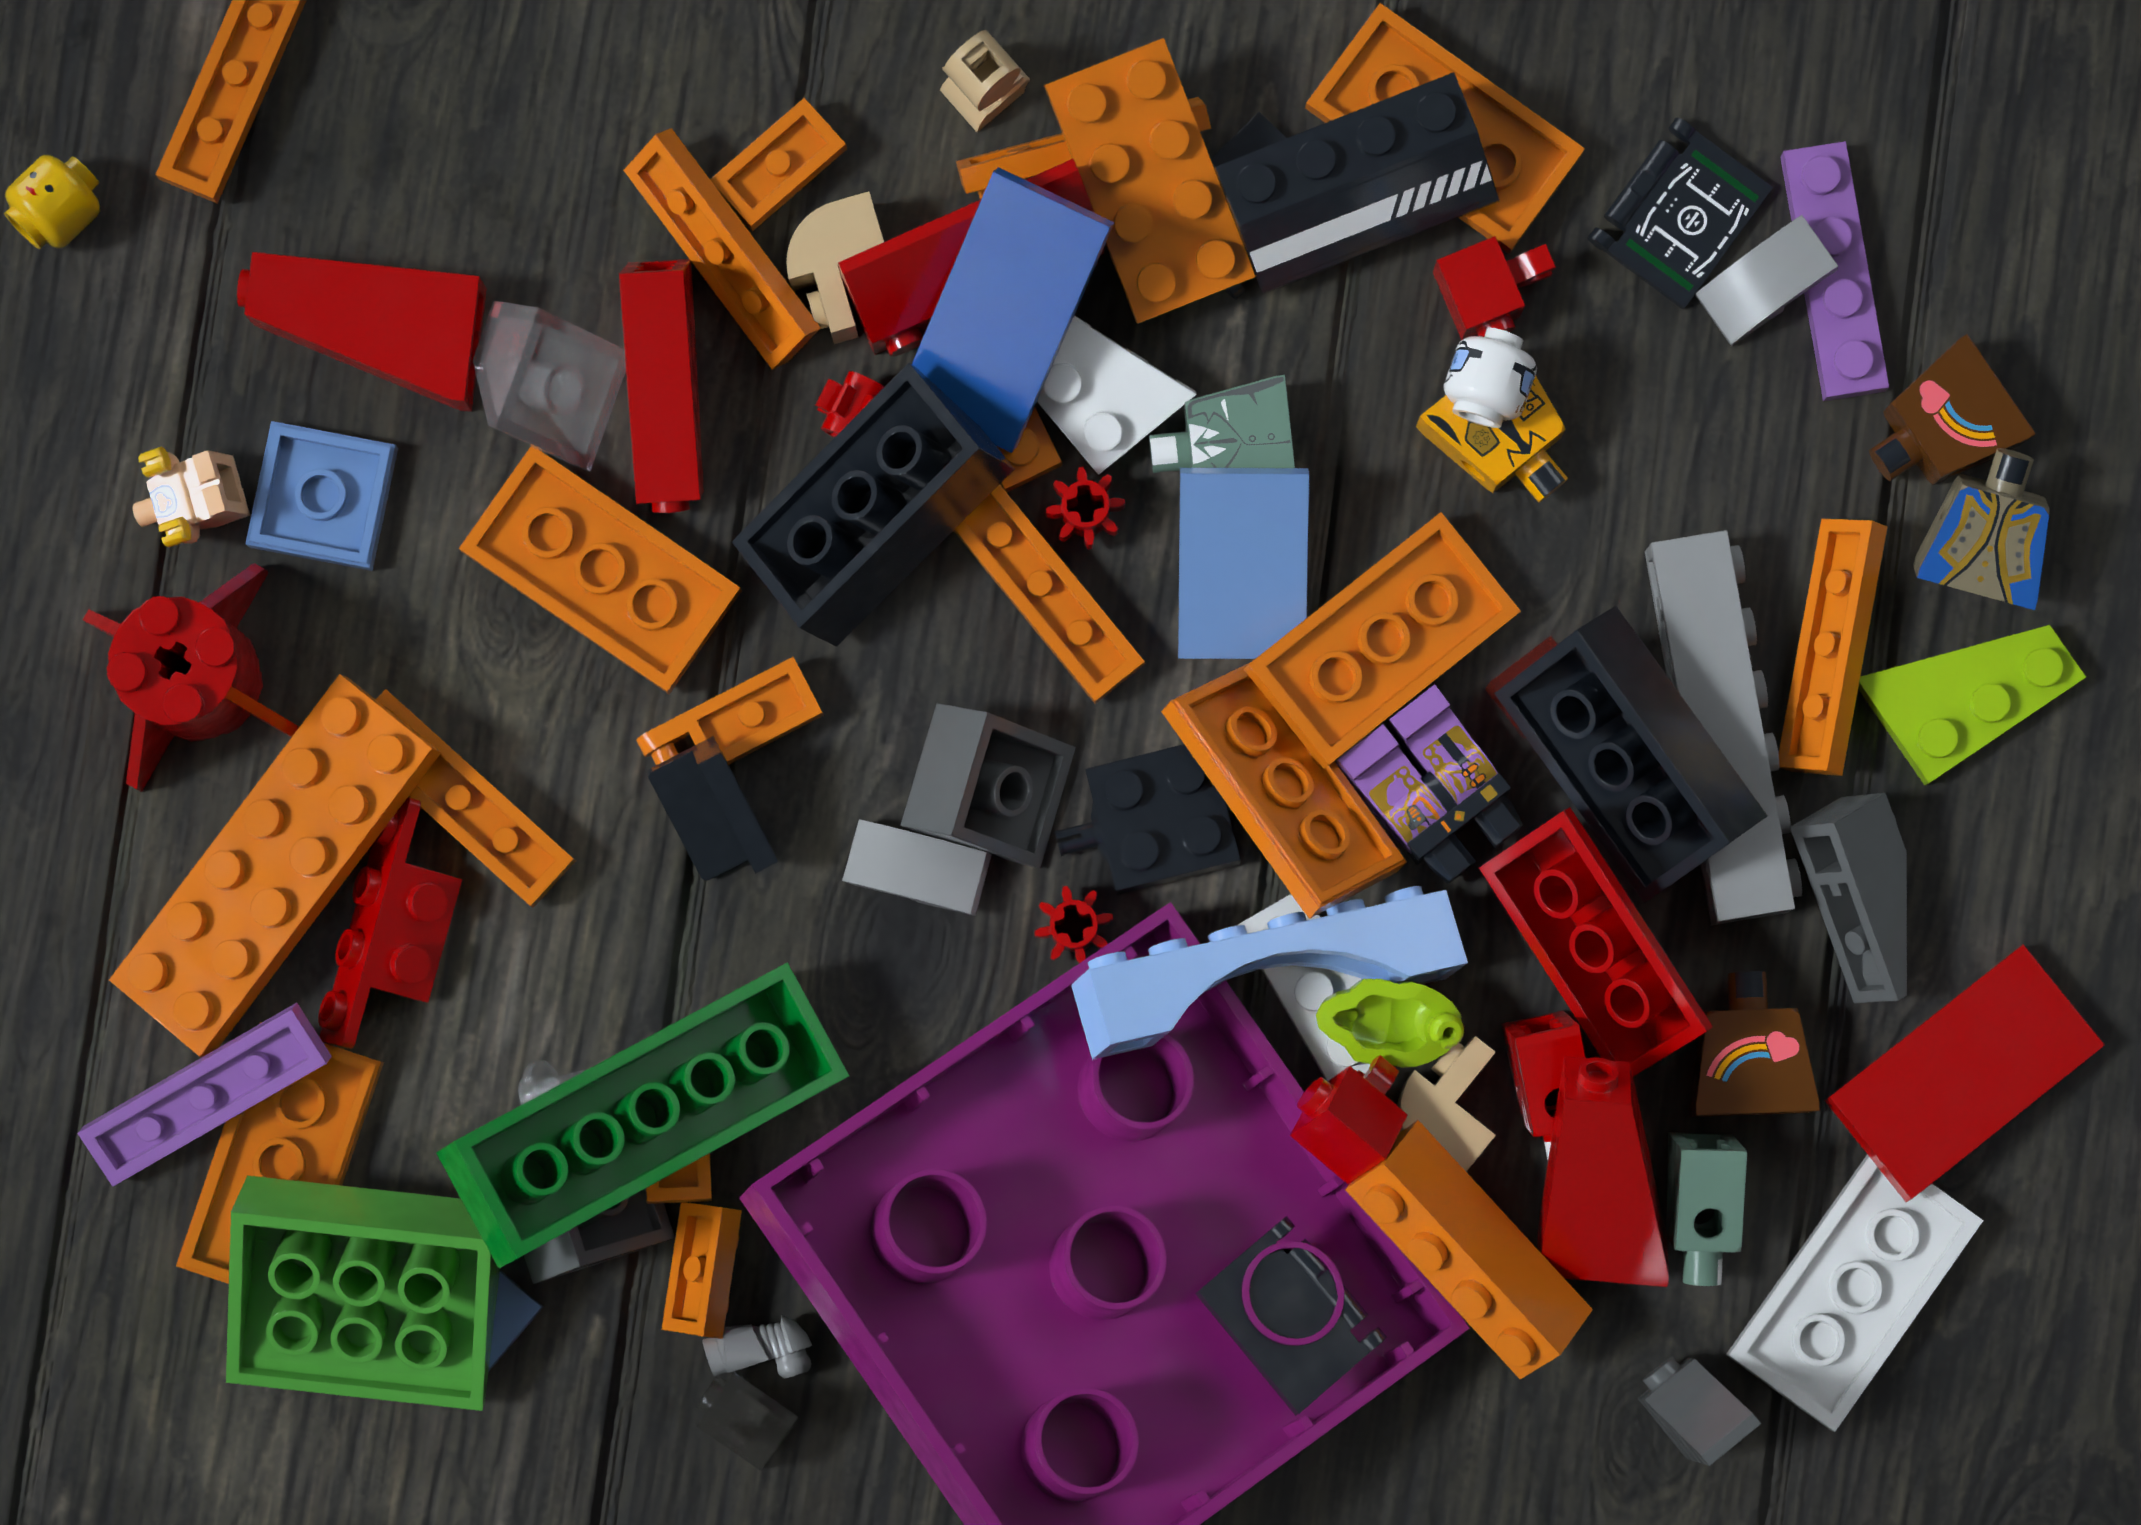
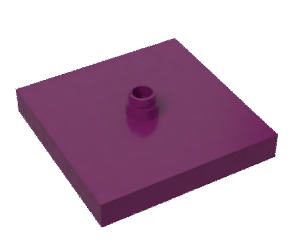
(1029, 1248)

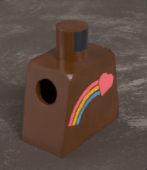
(1950, 419)
(1752, 1057)

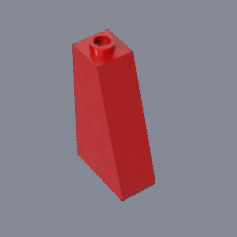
(377, 318)
(662, 382)
(1600, 1187)

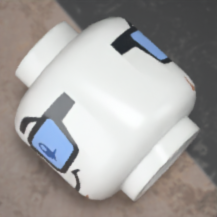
(1490, 378)

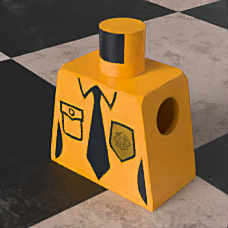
(1501, 453)

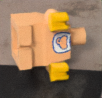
(190, 494)

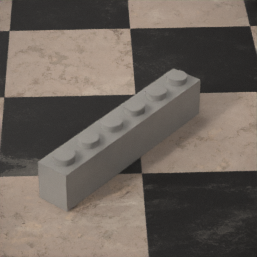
(1710, 666)

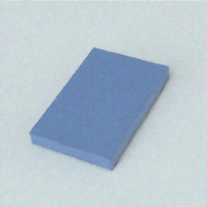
(1241, 559)

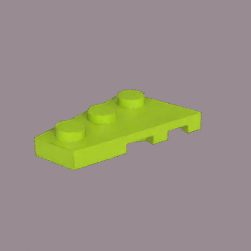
(1968, 697)

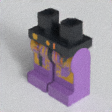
(1451, 794)

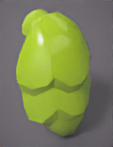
(1393, 1020)

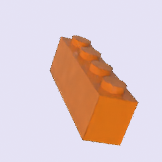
(1471, 1251)

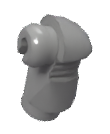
(751, 1345)

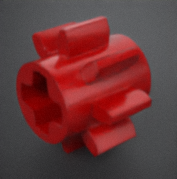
(845, 401)
(1098, 496)
(1084, 911)

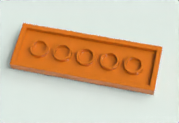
(274, 866)

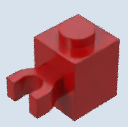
(1484, 286)
(1350, 1119)

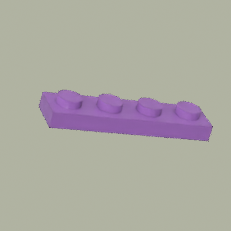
(1842, 304)
(204, 1094)

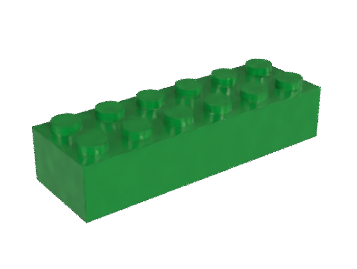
(641, 1115)

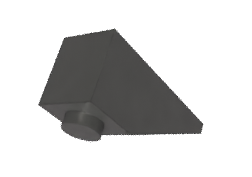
(1861, 891)
(1696, 1410)

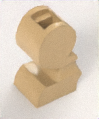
(982, 80)

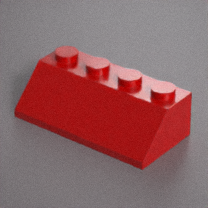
(902, 279)
(1595, 944)

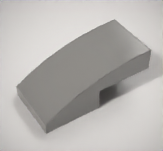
(1766, 280)
(917, 867)

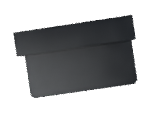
(710, 811)

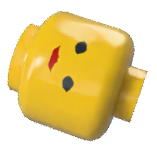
(52, 201)

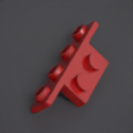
(393, 932)

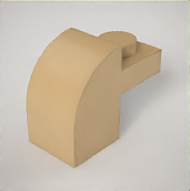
(813, 255)
(1436, 1105)

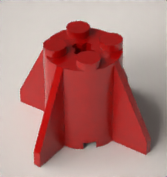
(215, 693)

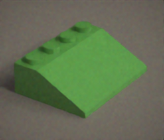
(359, 1294)

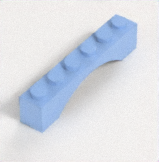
(1141, 999)

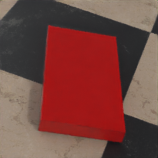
(1964, 1073)

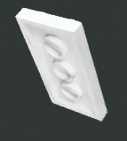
(1852, 1292)

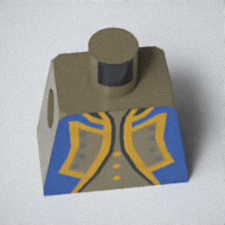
(1989, 535)

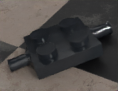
(1155, 820)

